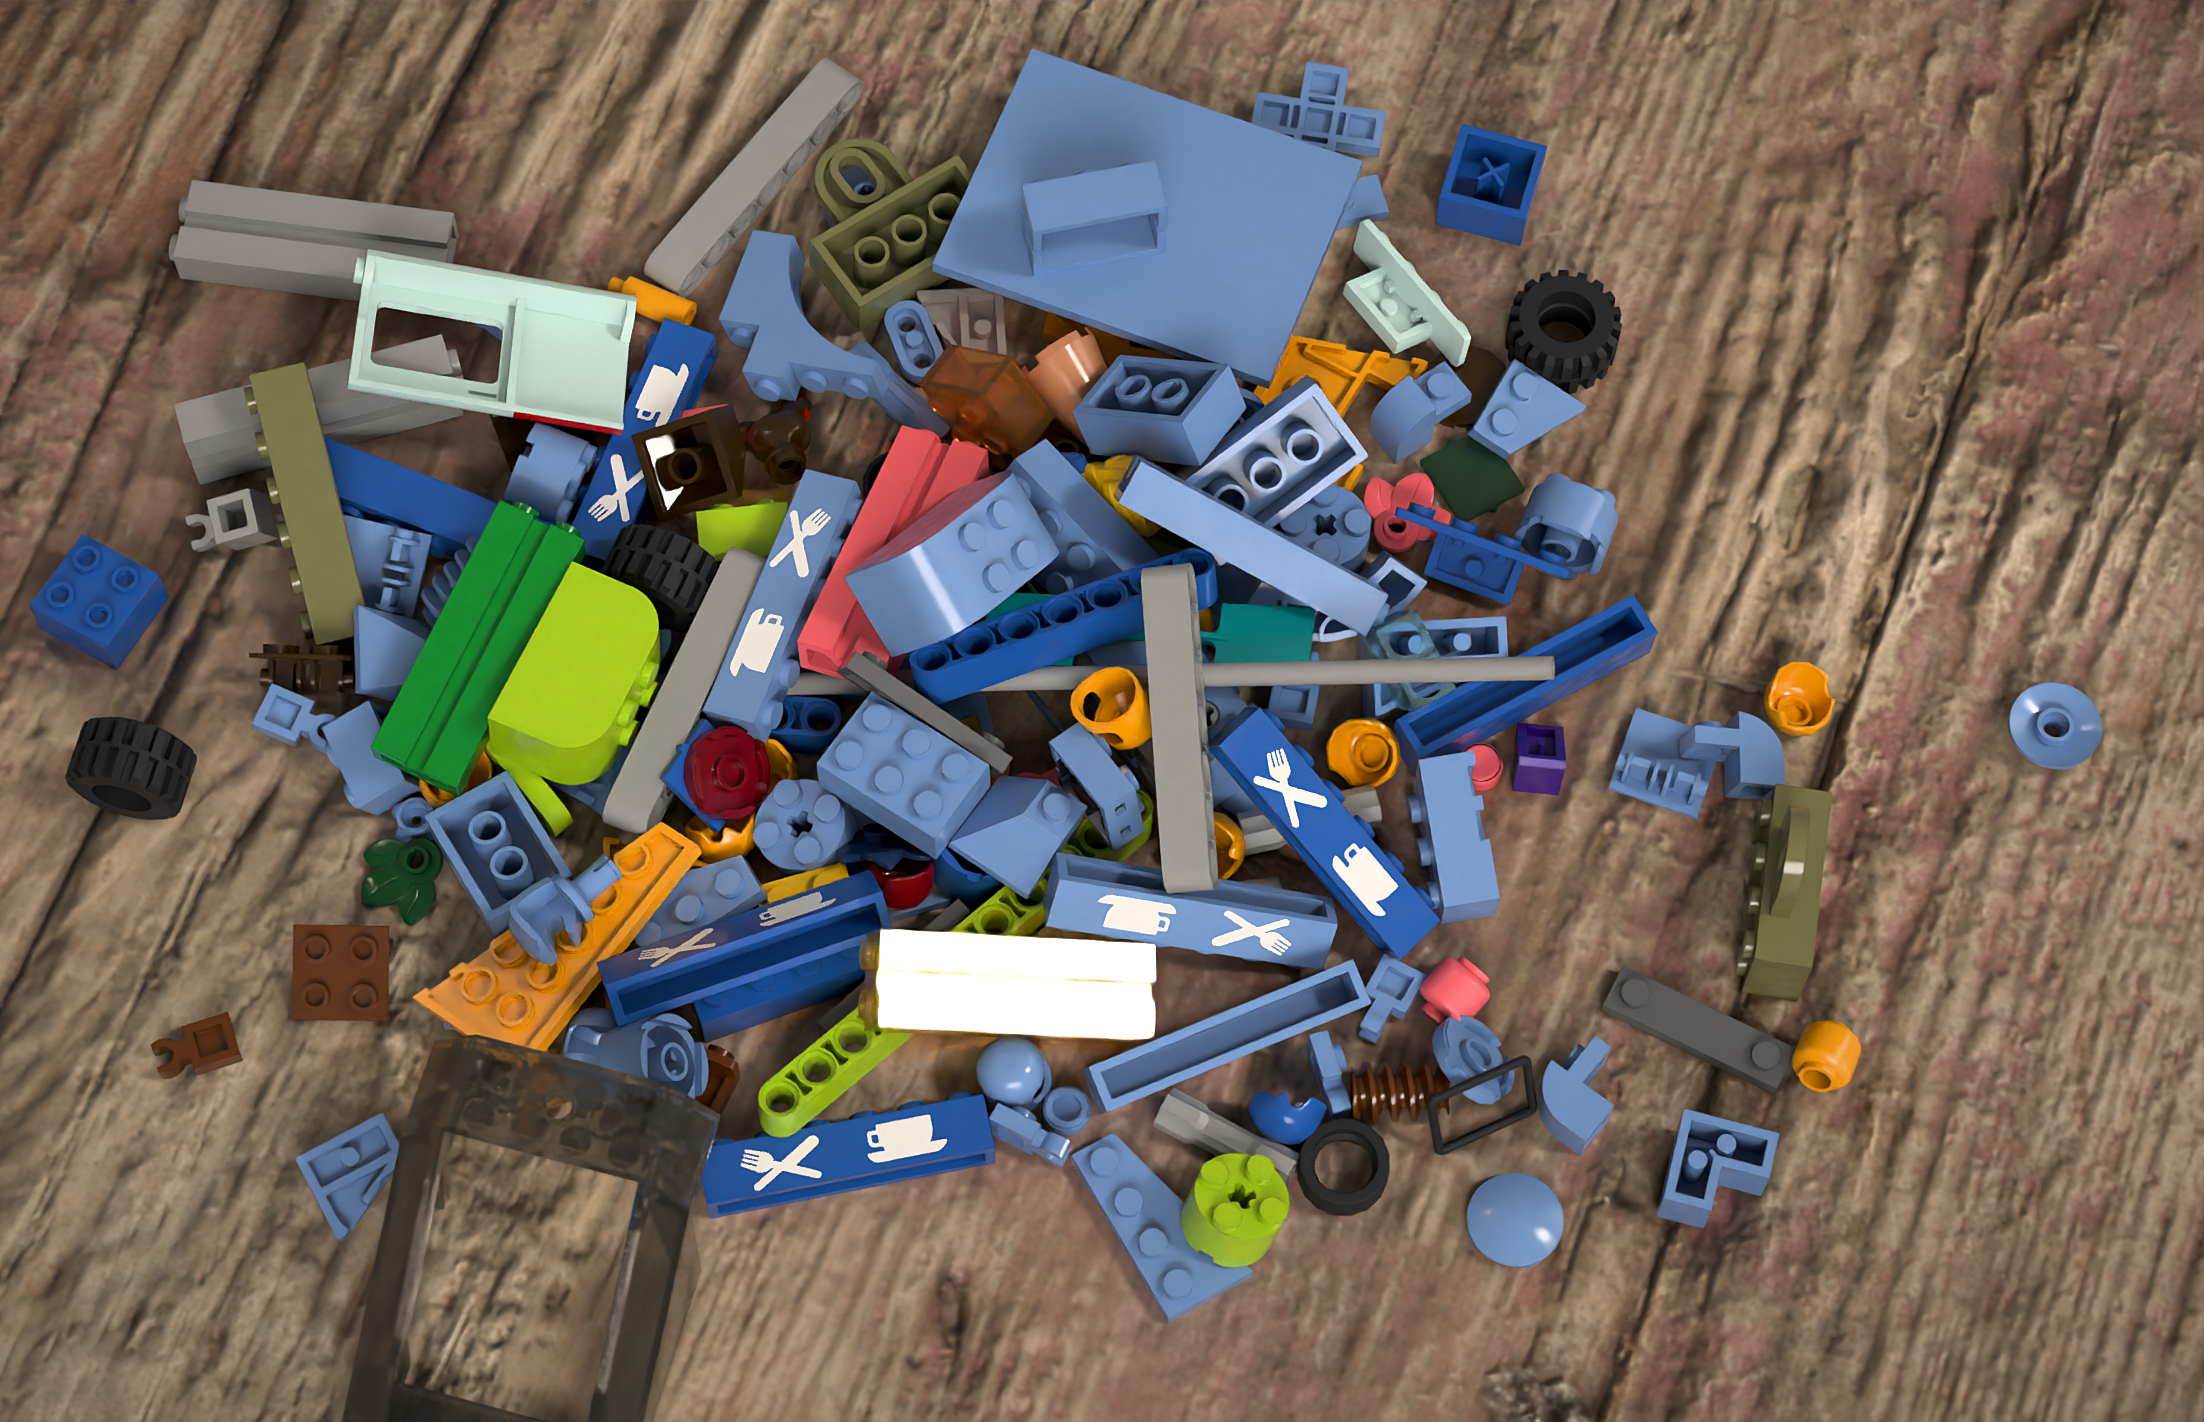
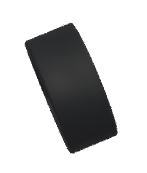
(1343, 1131)

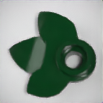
(397, 881)

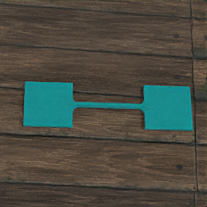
(1243, 633)

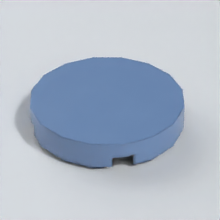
(1467, 1050)

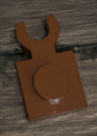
(205, 1045)

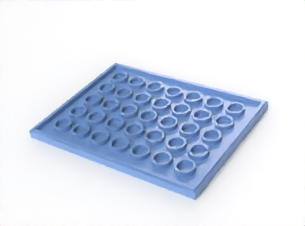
(1242, 217)

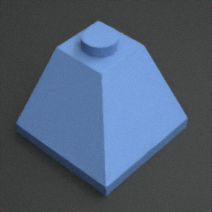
(385, 650)
(1019, 830)

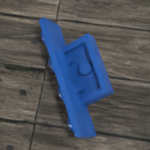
(1476, 562)

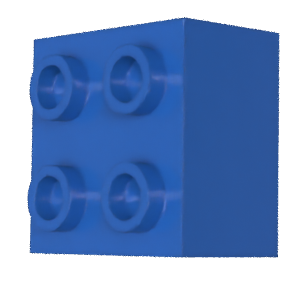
(1490, 185)
(99, 601)

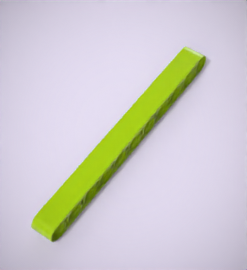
(847, 1068)

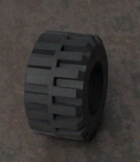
(1568, 301)
(665, 569)
(131, 768)

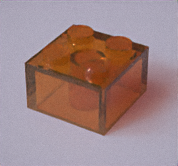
(986, 400)

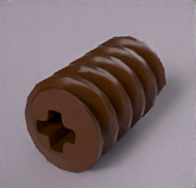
(1395, 1091)

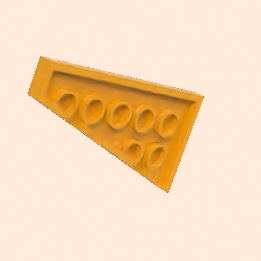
(530, 1002)

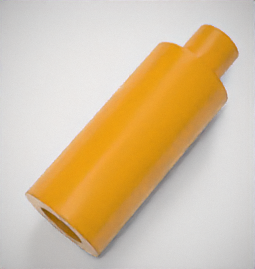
(655, 301)

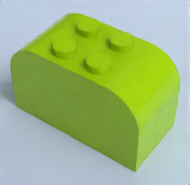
(580, 680)

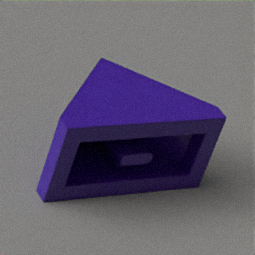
(1539, 759)

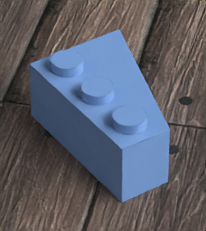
(1452, 640)
(1453, 838)

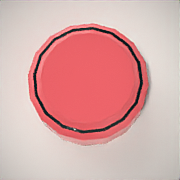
(1488, 766)

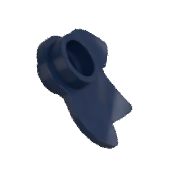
(879, 846)

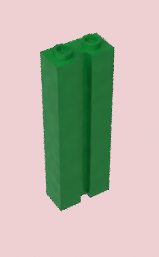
(499, 599)

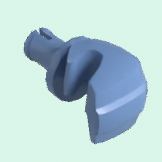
(557, 906)

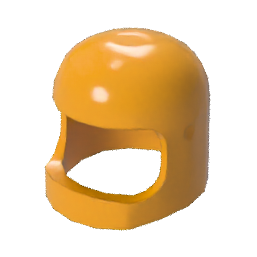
(1123, 708)

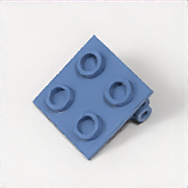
(389, 564)
(1652, 767)

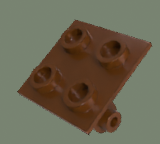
(341, 972)

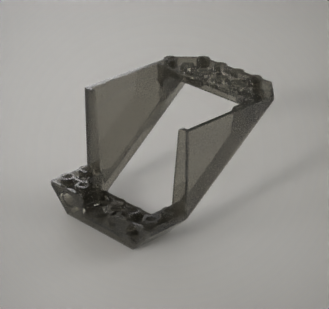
(614, 1128)

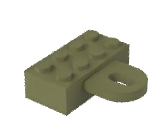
(883, 239)
(1784, 892)

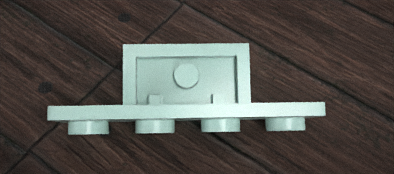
(1400, 302)

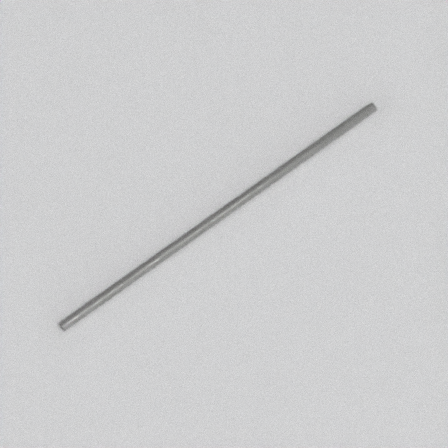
(1252, 674)

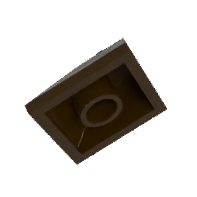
(692, 462)

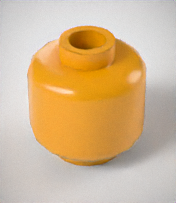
(1826, 1055)

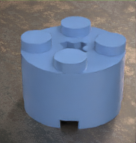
(550, 472)
(1569, 523)
(1332, 525)
(790, 814)
(658, 1051)

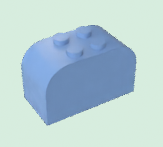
(953, 564)

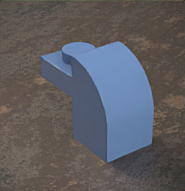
(1410, 410)
(1749, 753)
(1566, 1102)

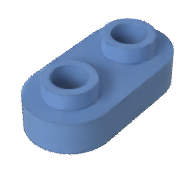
(912, 346)

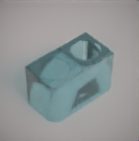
(1379, 648)

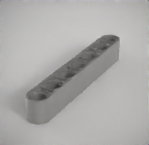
(753, 178)
(1179, 728)
(638, 794)

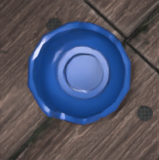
(1282, 1121)

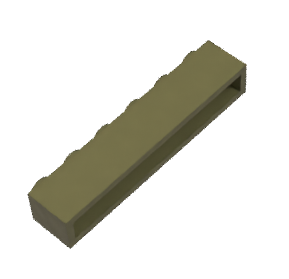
(309, 501)

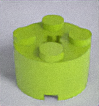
(1235, 1209)

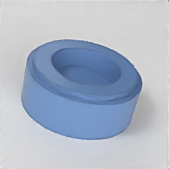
(1066, 1111)

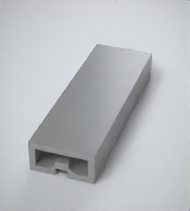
(297, 238)
(222, 431)

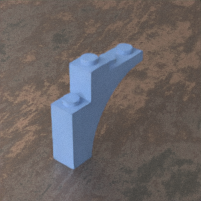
(785, 350)

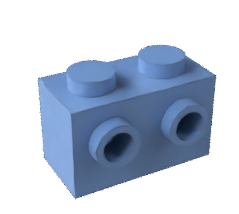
(369, 781)

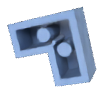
(1711, 1154)

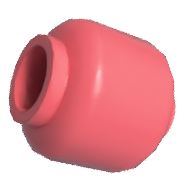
(1454, 989)

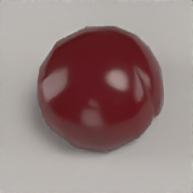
(905, 884)

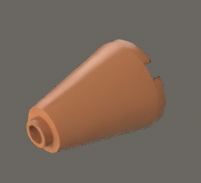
(1066, 375)

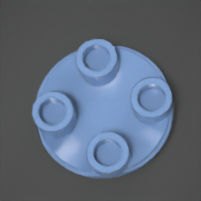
(1515, 1220)

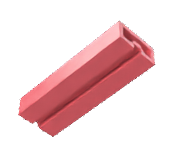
(909, 484)

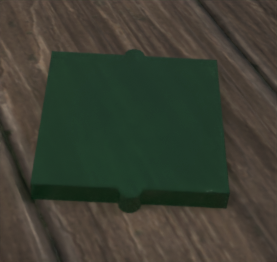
(1471, 478)

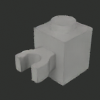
(236, 521)

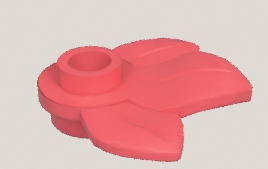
(1383, 499)

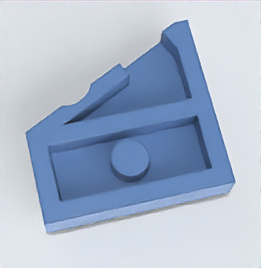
(1522, 411)
(350, 1172)

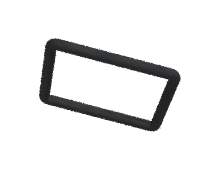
(1523, 1061)

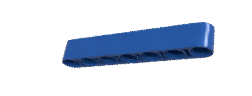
(1047, 631)

